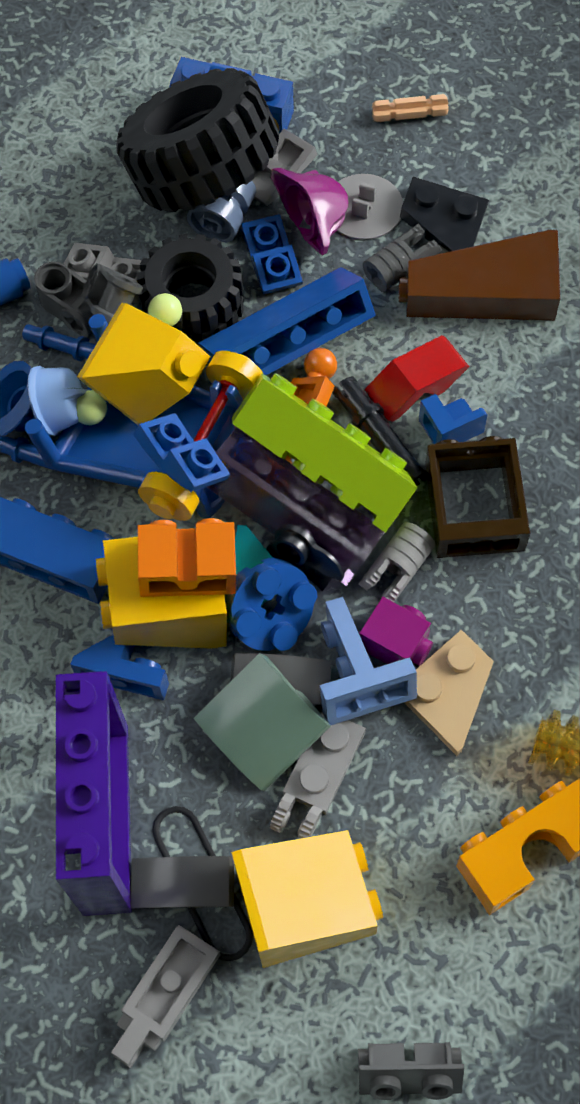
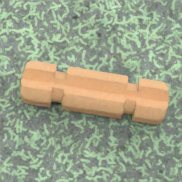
(410, 108)

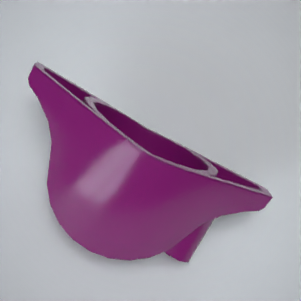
(316, 200)

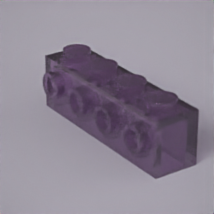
(279, 494)

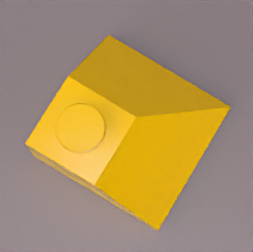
(142, 364)

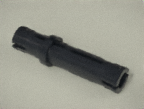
(369, 419)

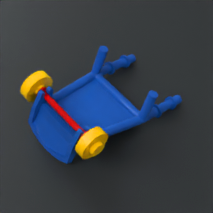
(109, 447)

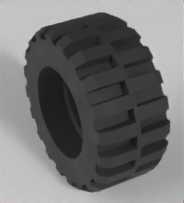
(198, 140)

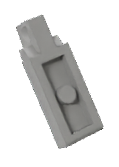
(163, 994)

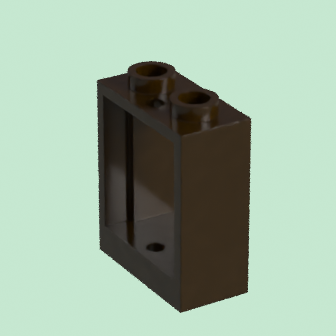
(478, 536)

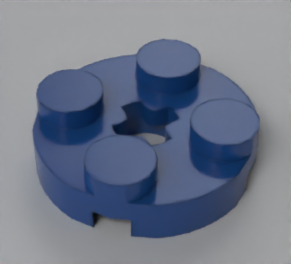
(289, 617)

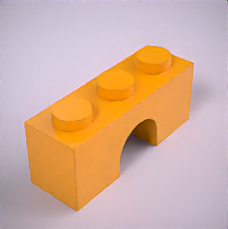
(495, 863)

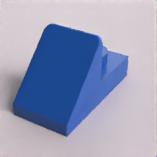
(138, 677)

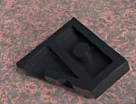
(444, 213)

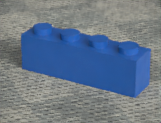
(297, 322)
(51, 549)

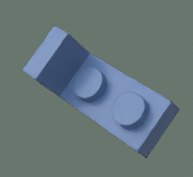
(361, 685)

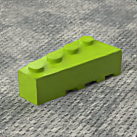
(325, 449)

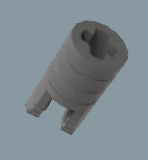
(392, 260)

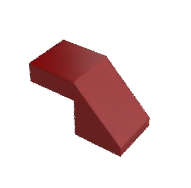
(420, 371)

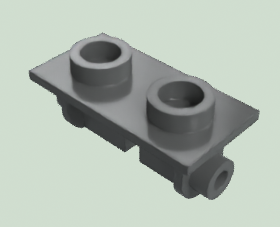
(434, 1072)

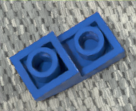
(271, 254)
(176, 453)

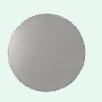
(372, 207)

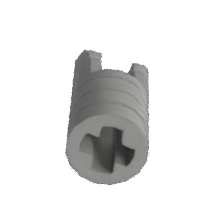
(400, 557)

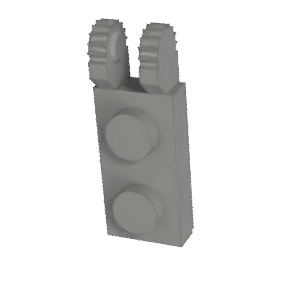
(319, 776)

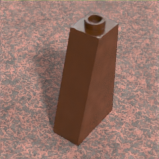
(487, 281)

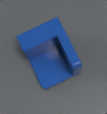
(451, 421)

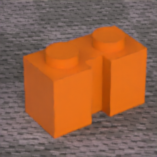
(186, 559)

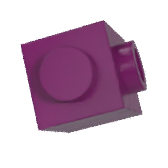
(397, 633)

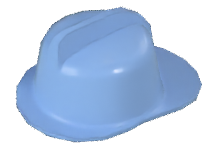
(54, 397)

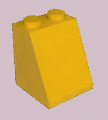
(159, 620)
(306, 895)

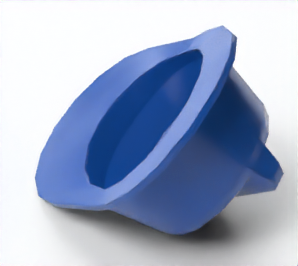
(14, 397)

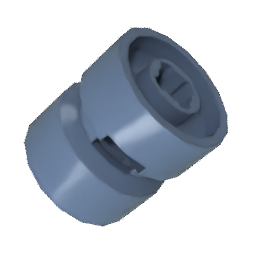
(224, 216)

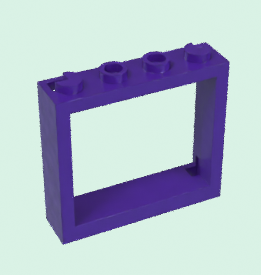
(92, 794)

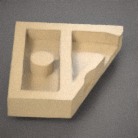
(451, 689)

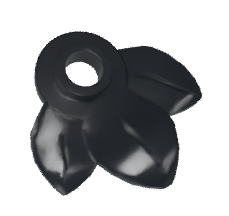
(299, 548)

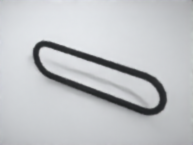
(199, 924)

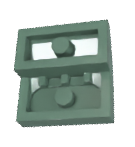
(261, 722)

